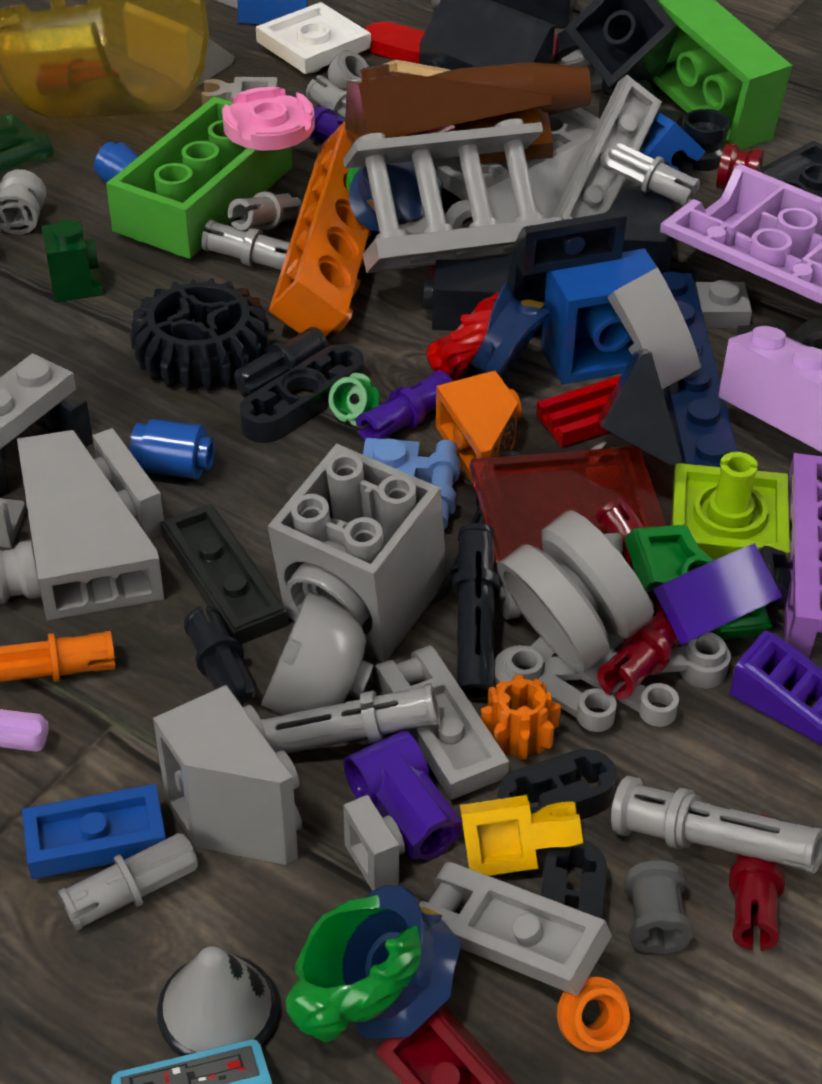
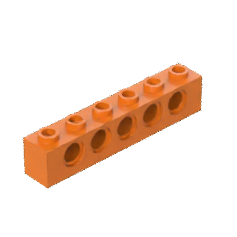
(323, 249)

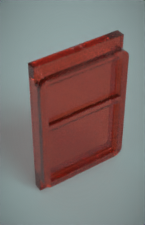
(532, 490)

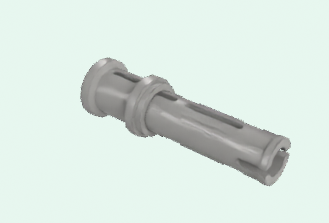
(686, 820)

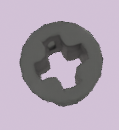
(658, 907)

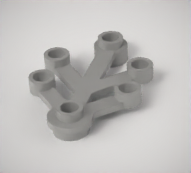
(700, 663)

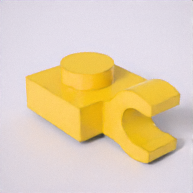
(504, 834)

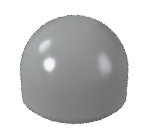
(342, 66)

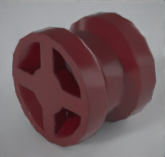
(734, 156)

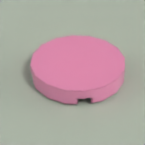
(268, 119)

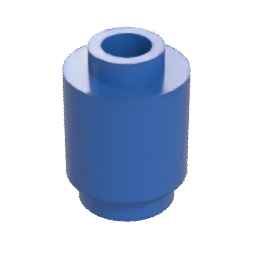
(172, 448)

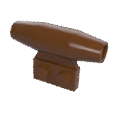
(565, 83)

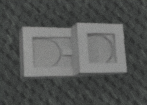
(656, 325)

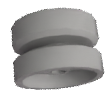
(576, 590)

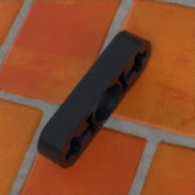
(276, 412)

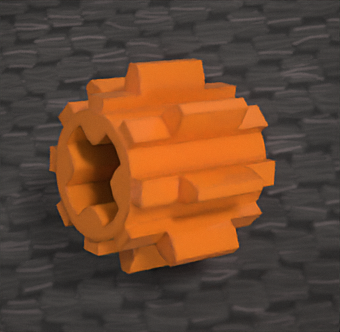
(521, 716)

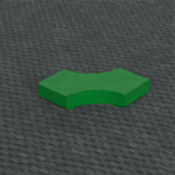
(671, 551)

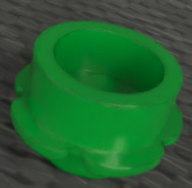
(341, 397)

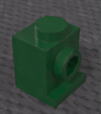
(71, 261)

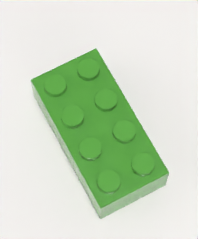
(724, 69)
(188, 181)

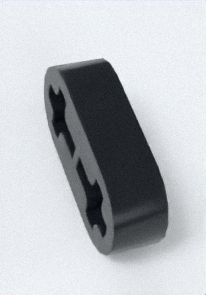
(554, 782)
(593, 880)

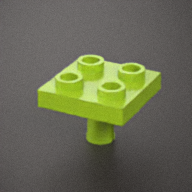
(732, 505)

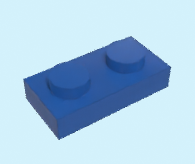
(91, 830)

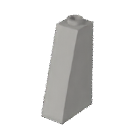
(82, 533)

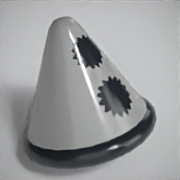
(216, 1003)

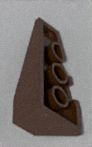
(416, 103)

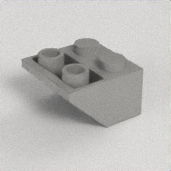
(227, 779)

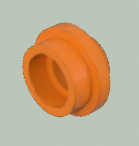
(611, 1020)

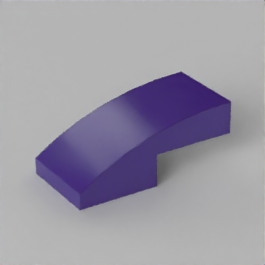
(717, 593)

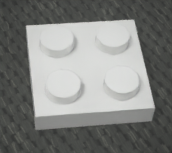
(312, 37)

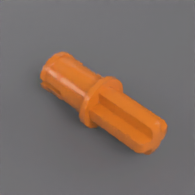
(57, 657)

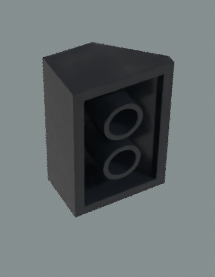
(484, 35)

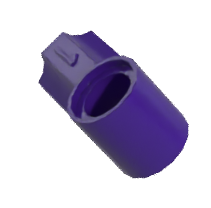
(400, 786)

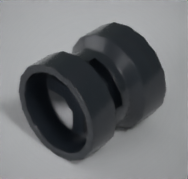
(709, 130)

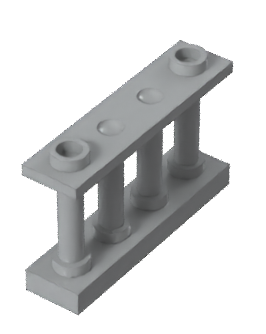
(439, 240)

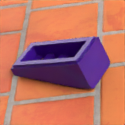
(761, 678)

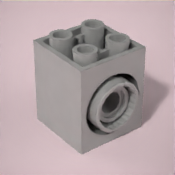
(364, 542)

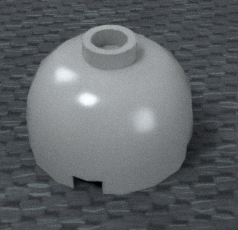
(319, 660)

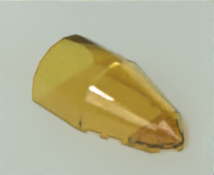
(65, 56)

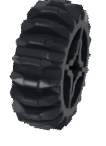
(198, 333)

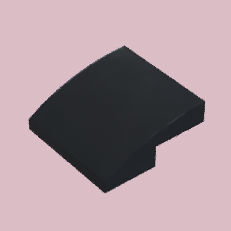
(563, 246)

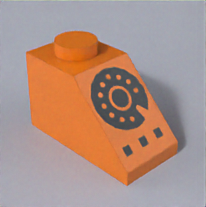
(478, 416)

